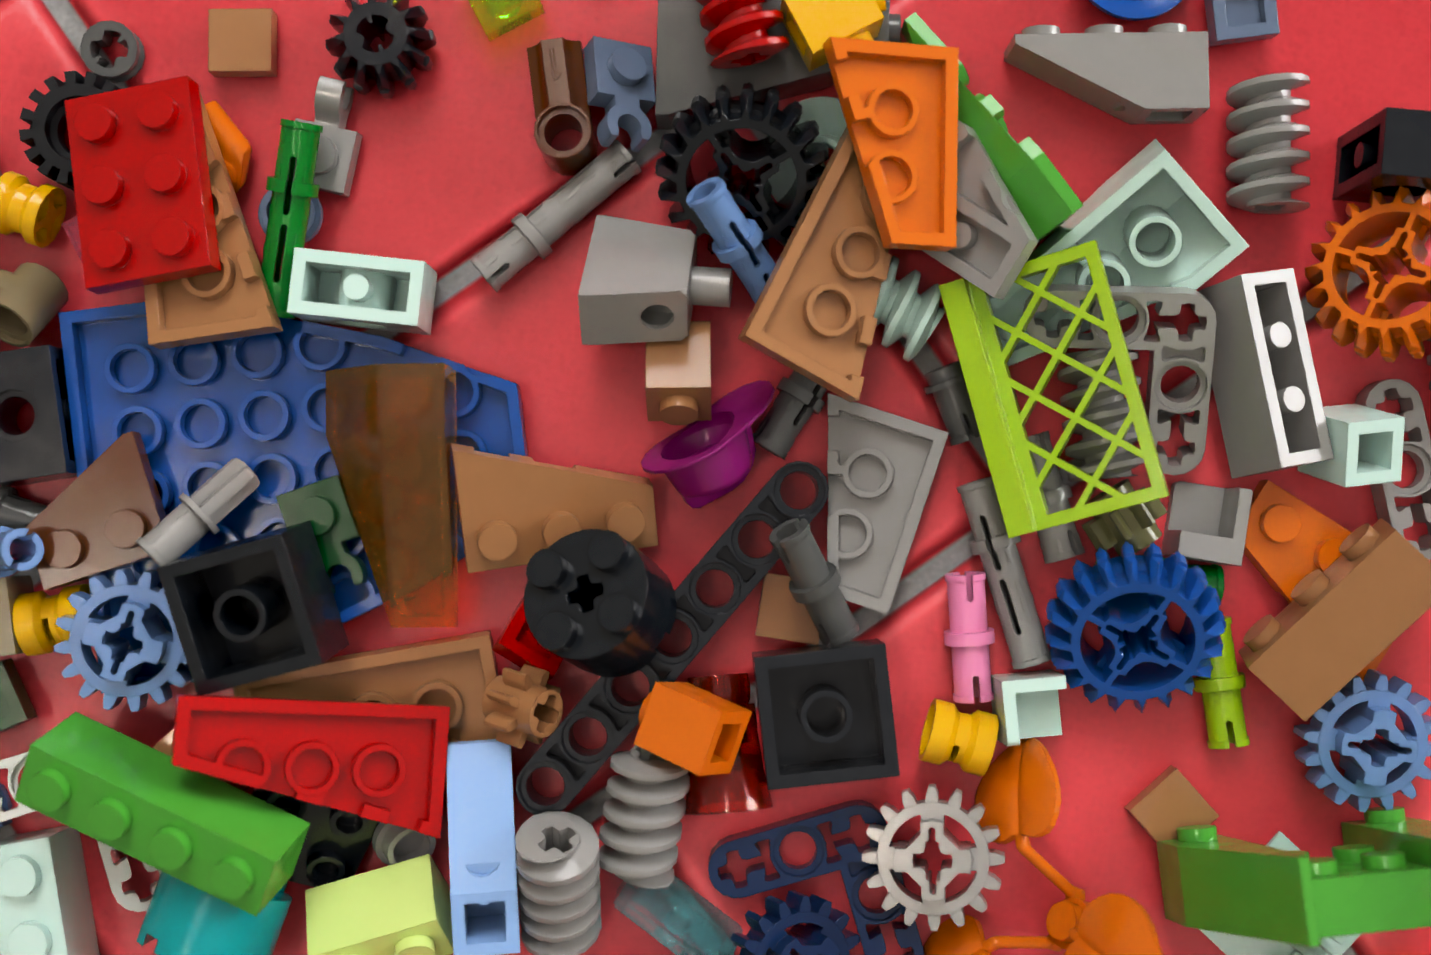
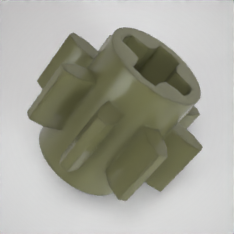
(1129, 524)

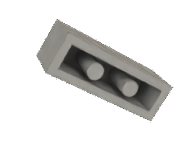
(1265, 375)

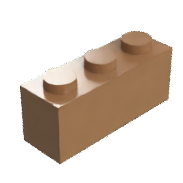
(1340, 618)

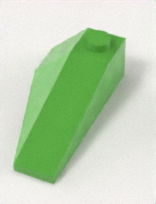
(1024, 167)

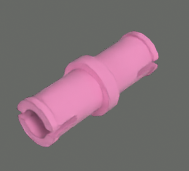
(969, 637)

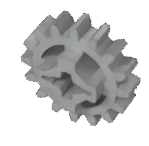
(902, 857)

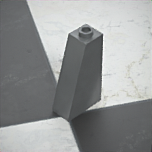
(685, 66)

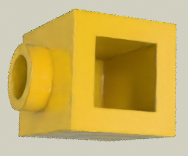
(816, 20)

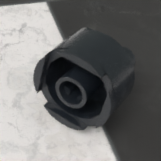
(598, 602)

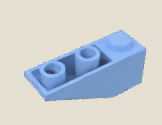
(482, 848)

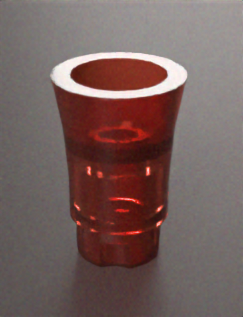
(746, 784)

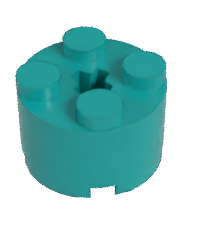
(200, 924)

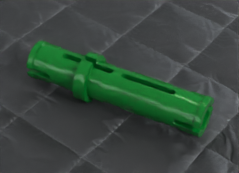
(297, 143)

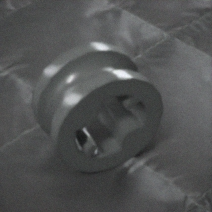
(102, 35)

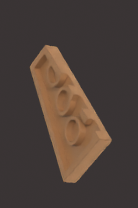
(825, 283)
(221, 302)

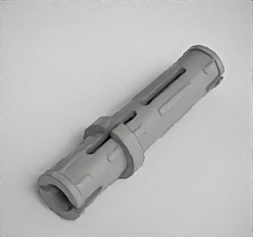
(555, 216)
(1004, 575)

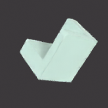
(1027, 704)

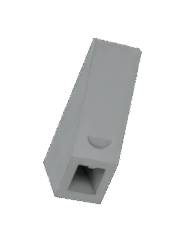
(1127, 74)

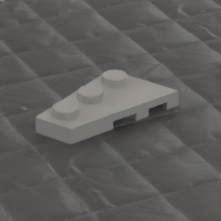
(876, 496)

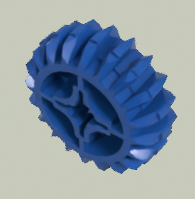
(1129, 605)

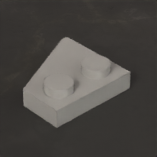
(990, 227)

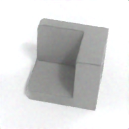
(1207, 523)

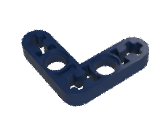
(848, 861)

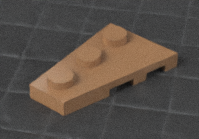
(524, 506)

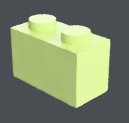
(382, 912)

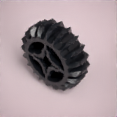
(731, 149)

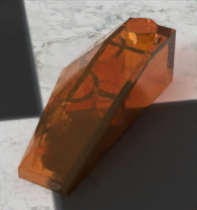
(395, 461)

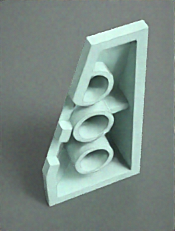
(1149, 231)

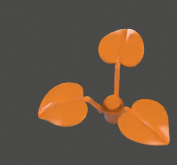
(1024, 801)

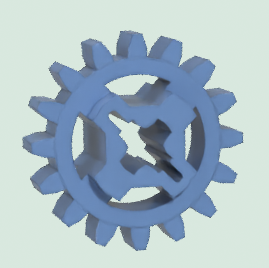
(103, 634)
(1377, 765)

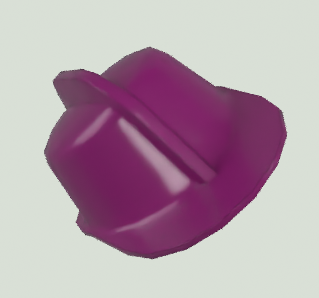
(713, 454)

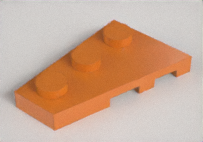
(904, 135)
(1290, 541)

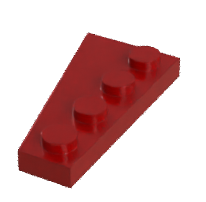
(329, 753)

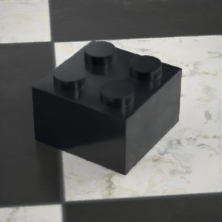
(253, 608)
(825, 714)

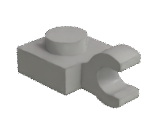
(337, 146)

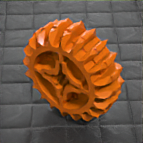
(1350, 253)

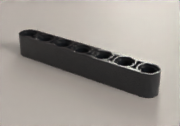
(704, 620)

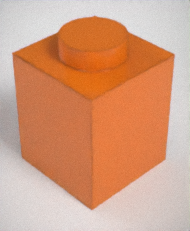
(691, 727)

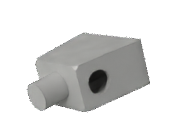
(644, 283)

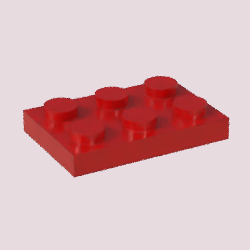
(142, 185)

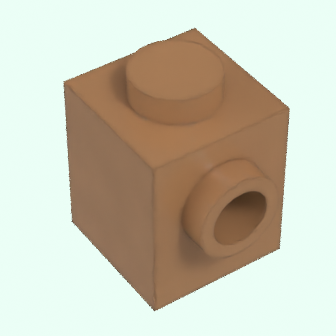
(680, 377)

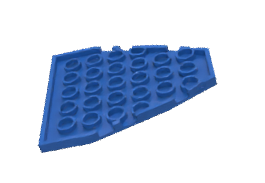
(247, 402)

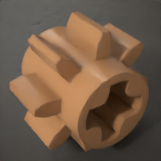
(522, 706)

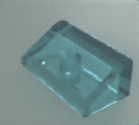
(678, 918)

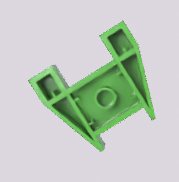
(1285, 896)

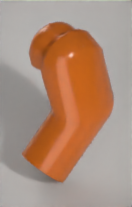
(232, 143)

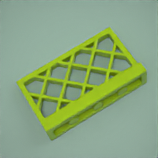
(997, 406)

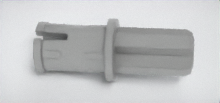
(199, 512)

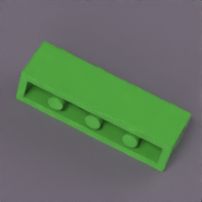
(162, 812)

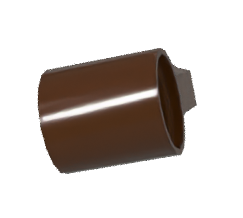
(561, 103)

